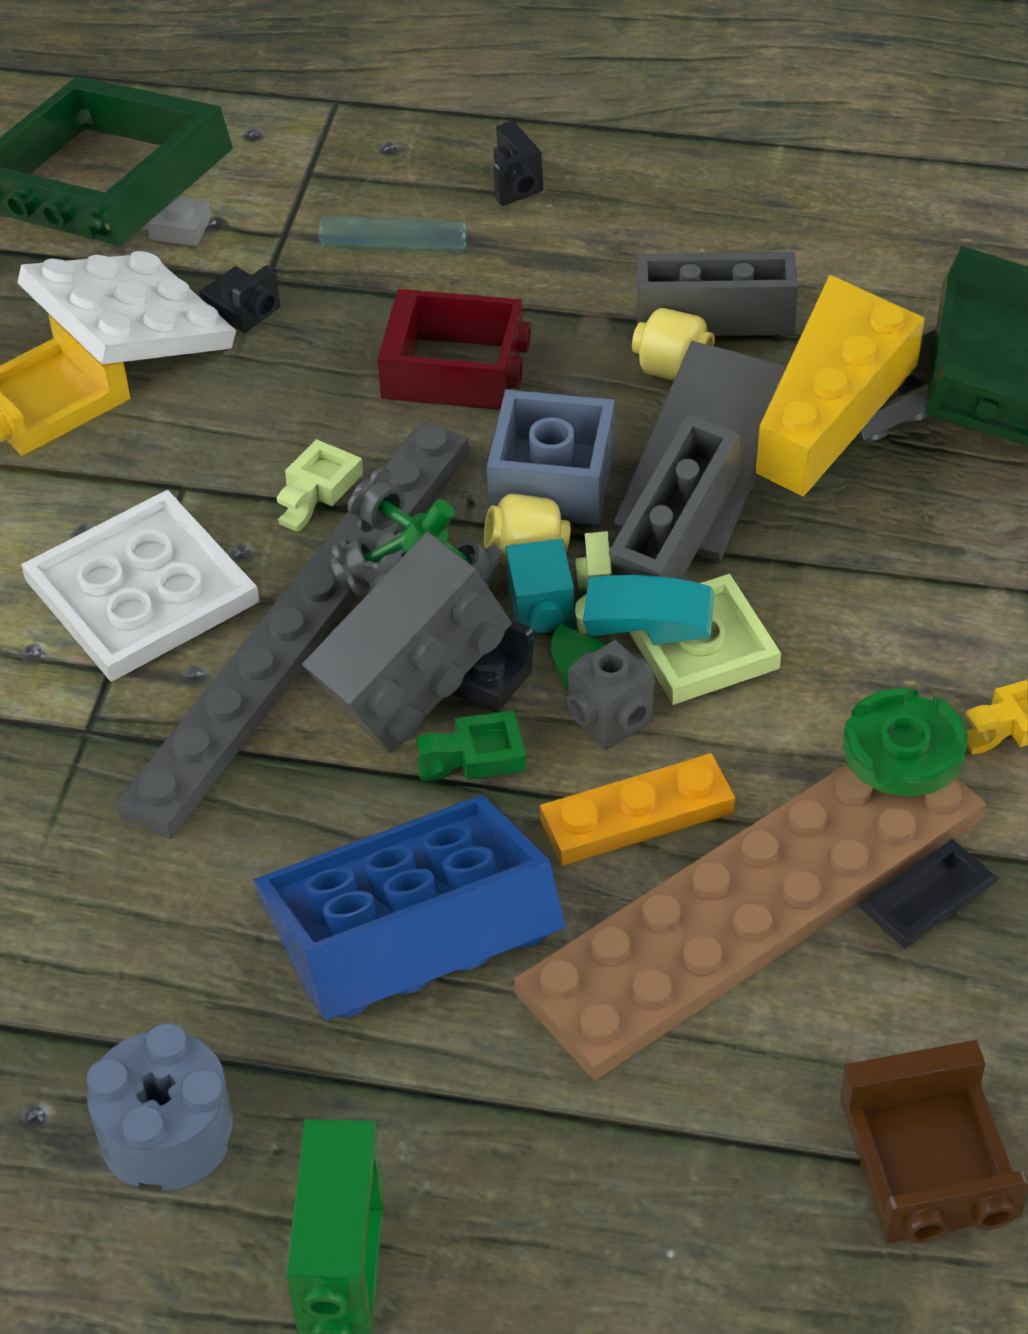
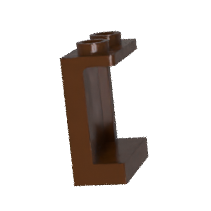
(930, 1143)

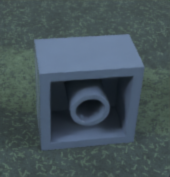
(554, 451)

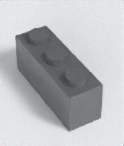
(728, 290)
(679, 501)

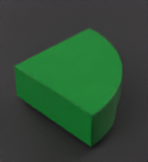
(568, 647)

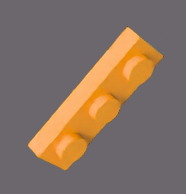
(637, 809)

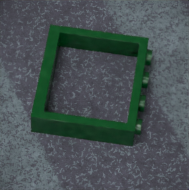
(190, 142)

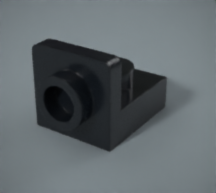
(516, 165)
(242, 297)
(501, 671)

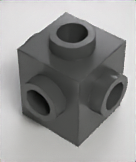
(610, 694)

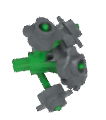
(378, 507)

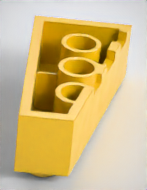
(835, 382)

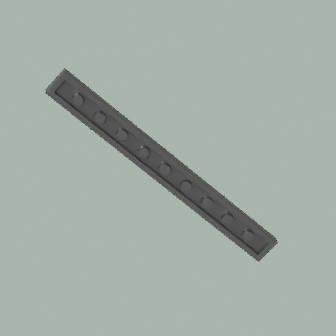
(275, 650)

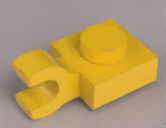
(1002, 718)

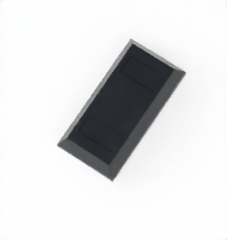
(928, 893)

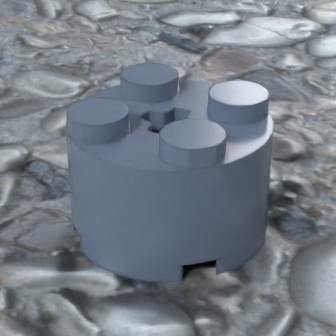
(160, 1108)

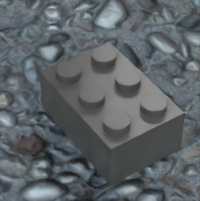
(409, 642)

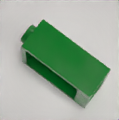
(336, 1228)

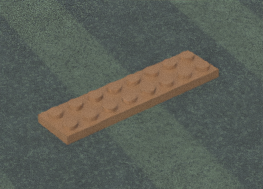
(734, 913)

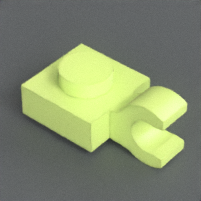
(316, 475)
(595, 564)

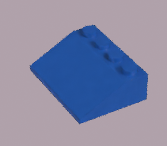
(411, 905)

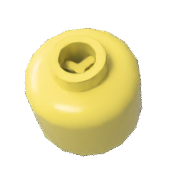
(666, 339)
(522, 521)

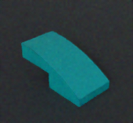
(663, 606)

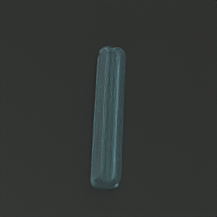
(393, 233)

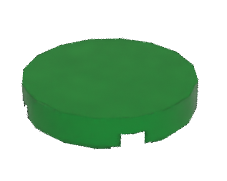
(904, 742)

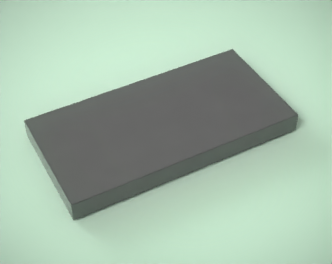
(725, 391)

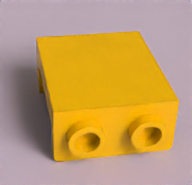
(55, 391)

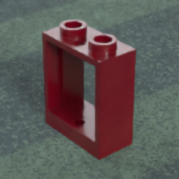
(453, 319)

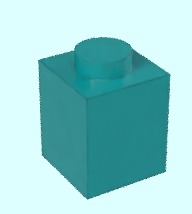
(540, 585)

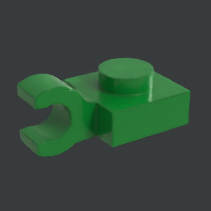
(480, 744)

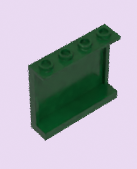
(982, 347)

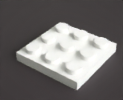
(126, 307)
(140, 584)

